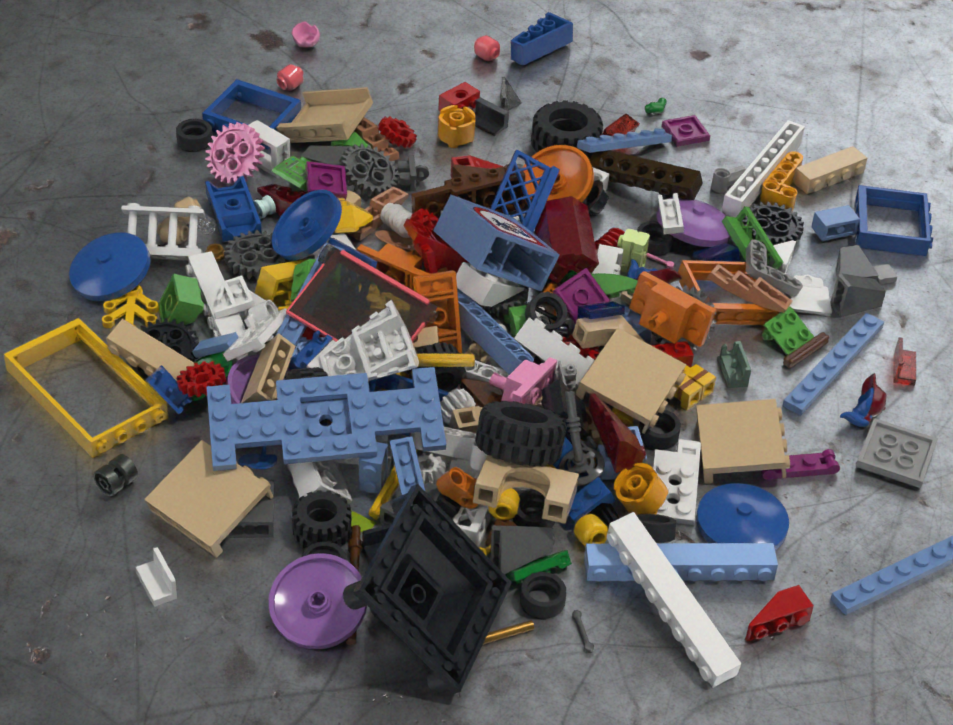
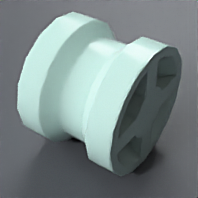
(265, 206)

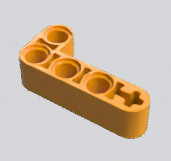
(777, 185)

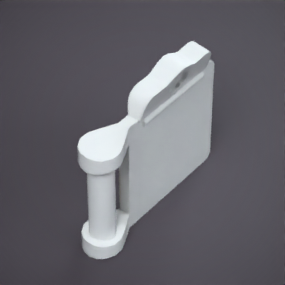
(812, 298)

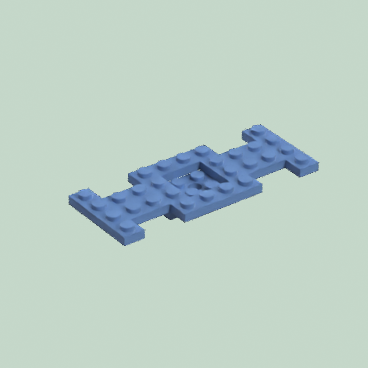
(299, 427)

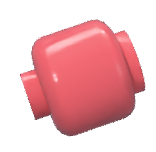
(487, 48)
(290, 77)

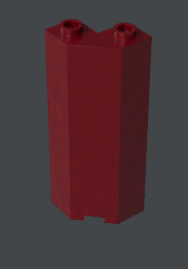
(569, 232)

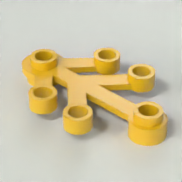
(130, 308)

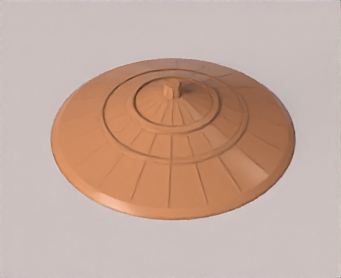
(395, 239)

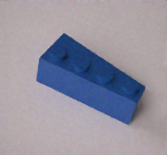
(541, 39)

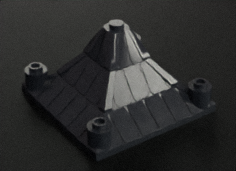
(432, 589)

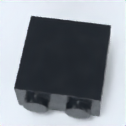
(554, 399)

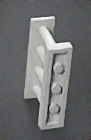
(171, 251)

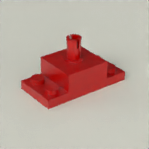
(444, 253)

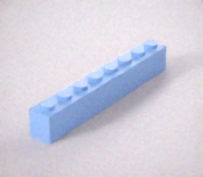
(691, 561)

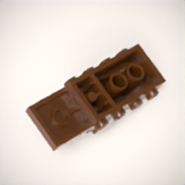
(470, 184)

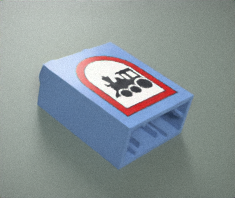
(496, 243)

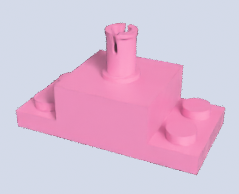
(525, 381)

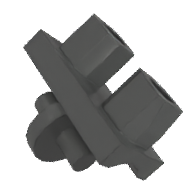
(409, 173)

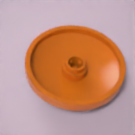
(574, 176)

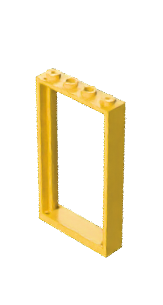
(61, 338)

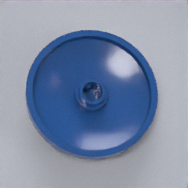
(306, 225)
(109, 266)
(742, 516)

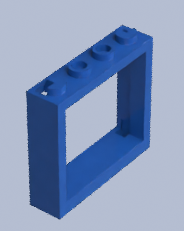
(253, 94)
(893, 199)

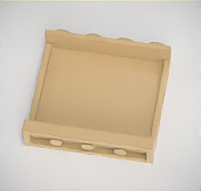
(328, 115)
(633, 377)
(741, 437)
(204, 501)

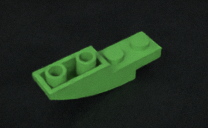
(615, 284)

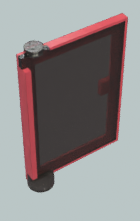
(349, 292)

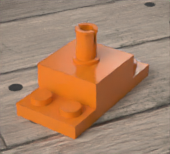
(396, 263)
(442, 292)
(671, 311)

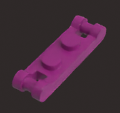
(807, 465)

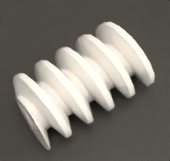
(394, 217)

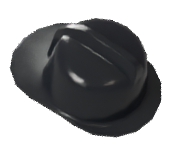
(596, 198)

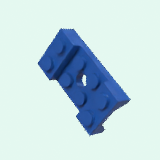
(237, 218)
(586, 496)

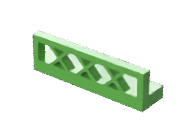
(743, 235)

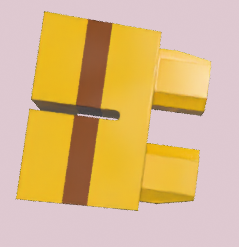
(695, 386)

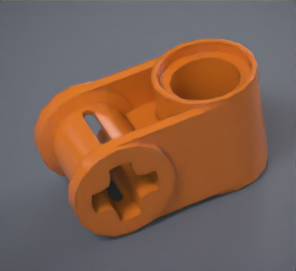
(458, 486)

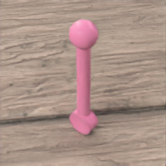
(669, 265)

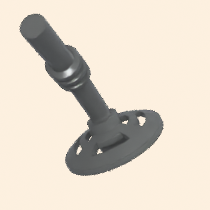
(577, 455)

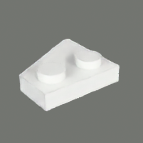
(233, 297)

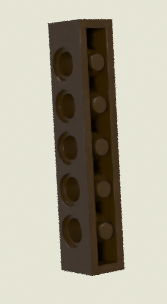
(648, 174)

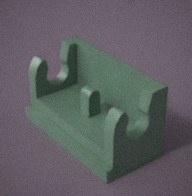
(734, 366)

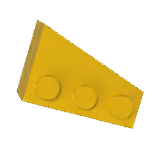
(276, 281)

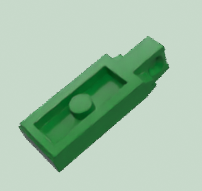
(543, 564)

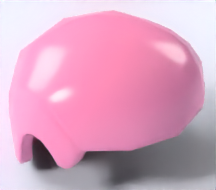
(305, 35)

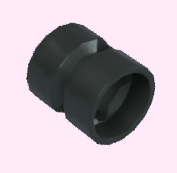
(115, 475)

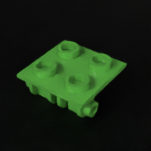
(787, 331)

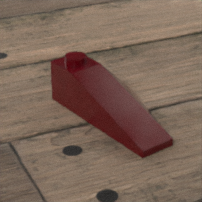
(281, 195)
(616, 437)

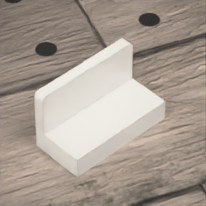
(157, 579)

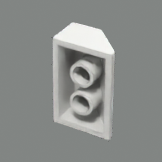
(319, 476)

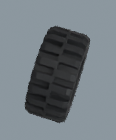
(564, 125)
(520, 433)

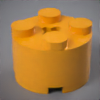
(456, 126)
(640, 489)

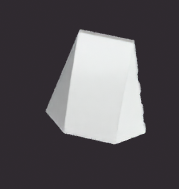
(375, 348)

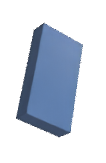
(214, 345)

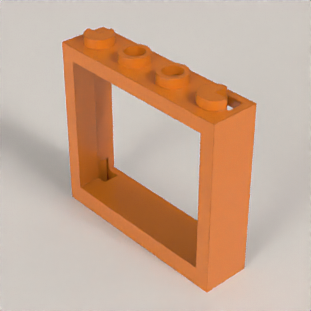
(725, 312)

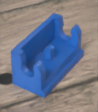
(309, 352)
(168, 389)

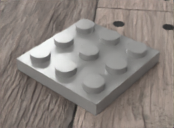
(897, 452)

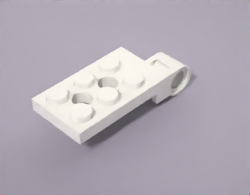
(261, 323)
(684, 467)

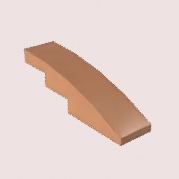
(370, 134)
(377, 203)
(756, 292)

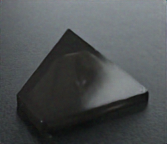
(508, 96)

